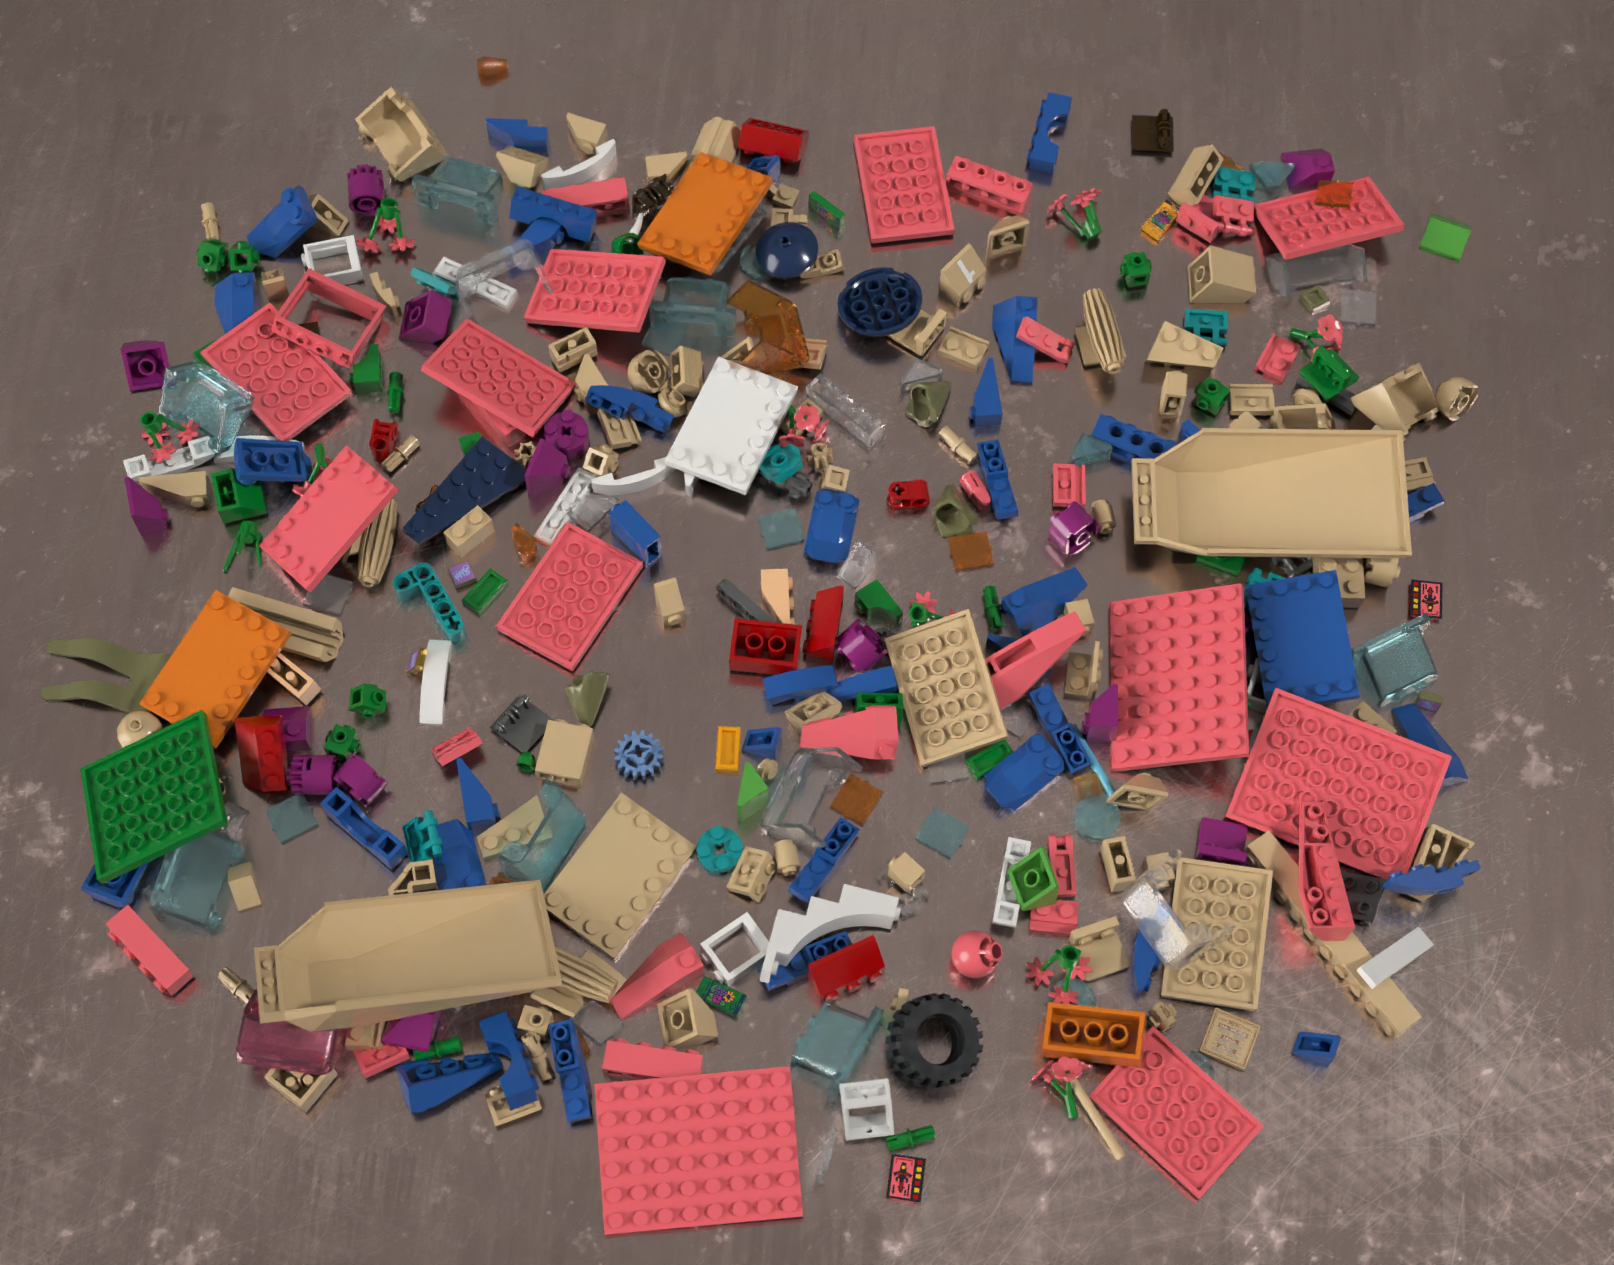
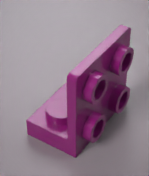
(1221, 842)

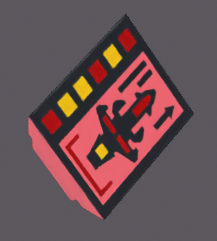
(1426, 598)
(906, 1178)

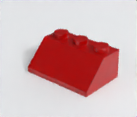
(772, 139)
(824, 626)
(764, 647)
(262, 752)
(846, 969)

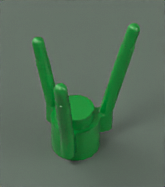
(247, 534)

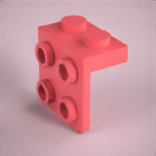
(1199, 218)

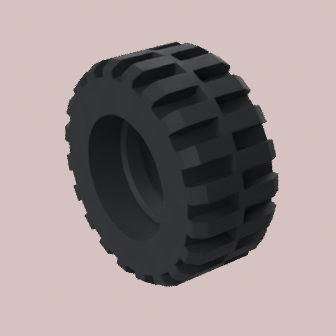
(962, 1030)

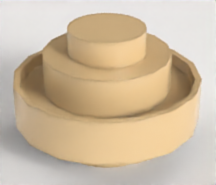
(1305, 397)
(672, 402)

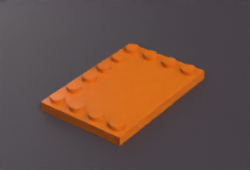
(705, 213)
(216, 665)

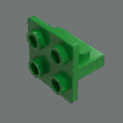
(1328, 373)

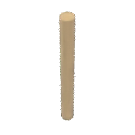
(1097, 1119)

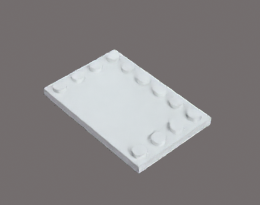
(731, 425)

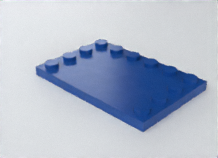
(1303, 638)

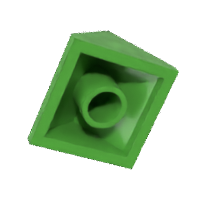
(1445, 236)
(752, 794)
(1034, 881)

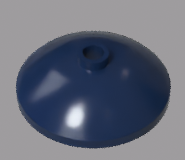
(789, 258)

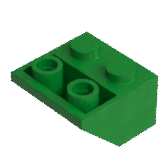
(236, 500)

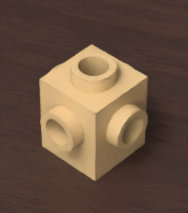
(601, 460)
(536, 1020)

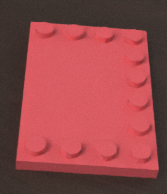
(903, 184)
(1304, 228)
(595, 290)
(499, 377)
(286, 379)
(328, 518)
(569, 596)
(1177, 1114)

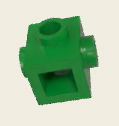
(212, 255)
(238, 261)
(1136, 269)
(1211, 395)
(367, 700)
(342, 742)

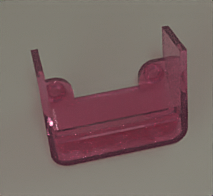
(285, 1044)

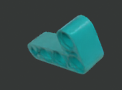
(436, 603)

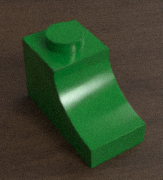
(368, 373)
(876, 601)

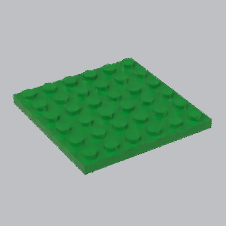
(153, 797)

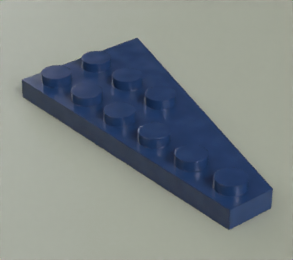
(476, 480)

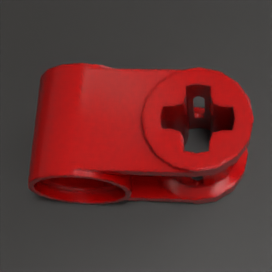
(383, 436)
(909, 493)

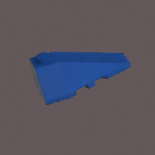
(236, 299)
(1006, 323)
(1041, 601)
(1416, 727)
(430, 1084)

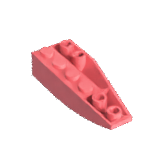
(1030, 657)
(1321, 878)

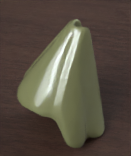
(927, 401)
(953, 513)
(587, 694)

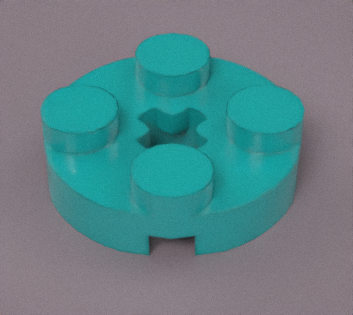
(790, 463)
(719, 837)

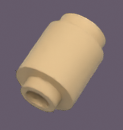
(1104, 515)
(786, 857)

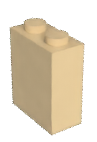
(564, 752)

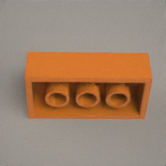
(1094, 1034)

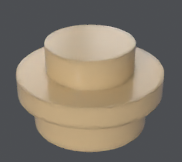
(767, 769)

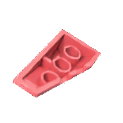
(859, 734)
(664, 971)

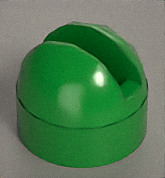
(526, 761)

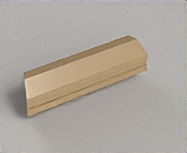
(717, 139)
(312, 632)

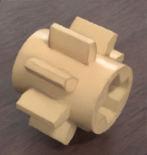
(525, 453)
(819, 456)
(1162, 1016)

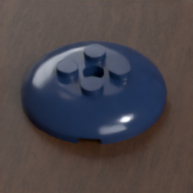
(877, 287)

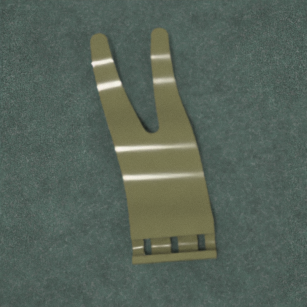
(139, 667)

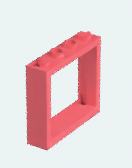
(339, 295)

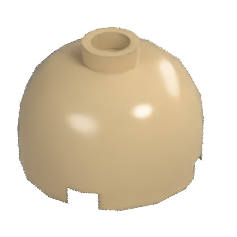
(649, 372)
(1455, 396)
(137, 726)

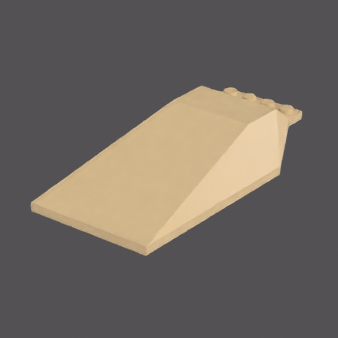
(1276, 494)
(408, 956)

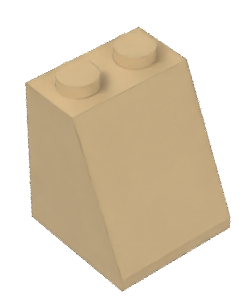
(1221, 277)

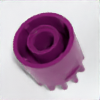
(365, 189)
(312, 774)

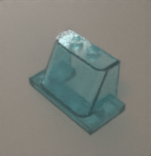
(461, 184)
(695, 302)
(1396, 662)
(834, 1045)

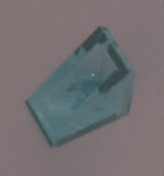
(1271, 174)
(1089, 451)

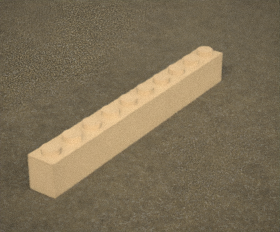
(1384, 1000)

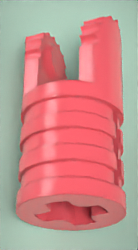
(976, 490)

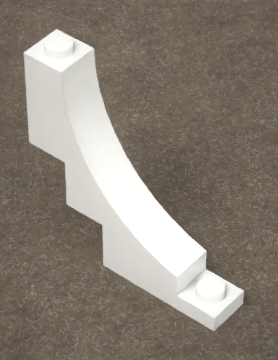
(795, 931)

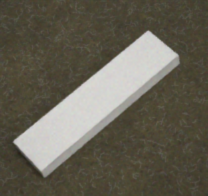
(489, 289)
(557, 518)
(1395, 957)

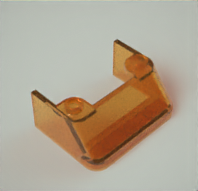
(779, 326)

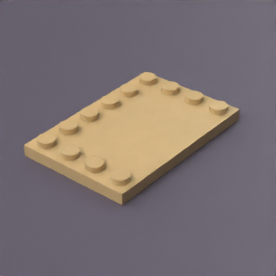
(946, 688)
(617, 875)
(1217, 897)

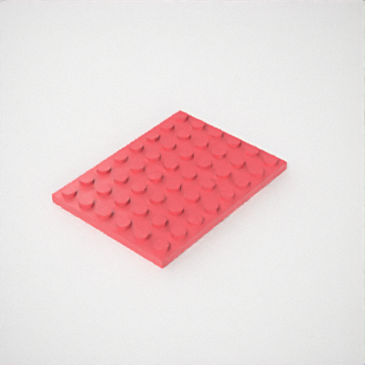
(1179, 678)
(1369, 780)
(698, 1150)

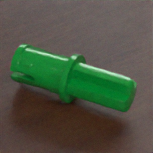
(395, 391)
(992, 608)
(440, 1048)
(910, 1137)

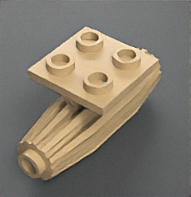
(1100, 338)
(375, 546)
(579, 983)

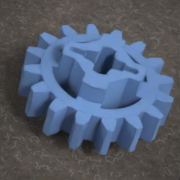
(648, 752)

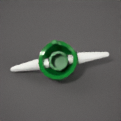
(628, 242)

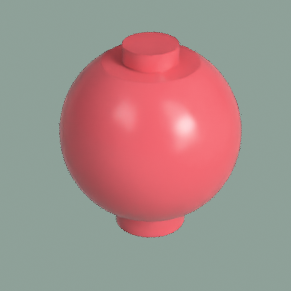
(976, 954)

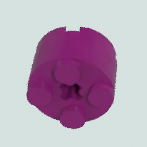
(568, 434)
(1072, 528)
(861, 646)
(359, 780)

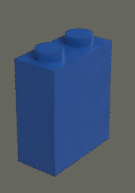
(635, 533)

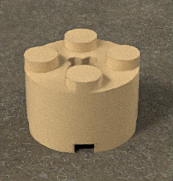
(1380, 571)

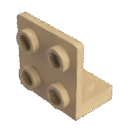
(921, 331)
(1083, 673)
(1102, 946)

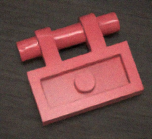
(1234, 210)

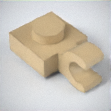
(783, 196)
(787, 215)

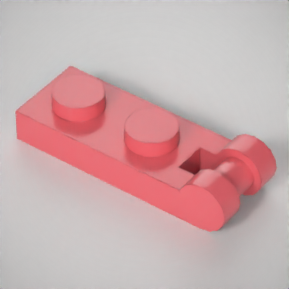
(1045, 340)
(1063, 864)

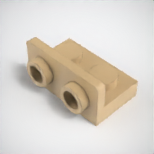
(752, 873)
(500, 1109)

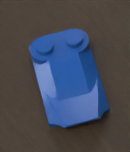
(284, 223)
(270, 461)
(831, 526)
(1024, 772)
(460, 859)
(117, 891)

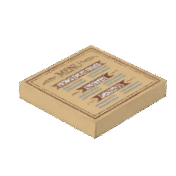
(1229, 1039)

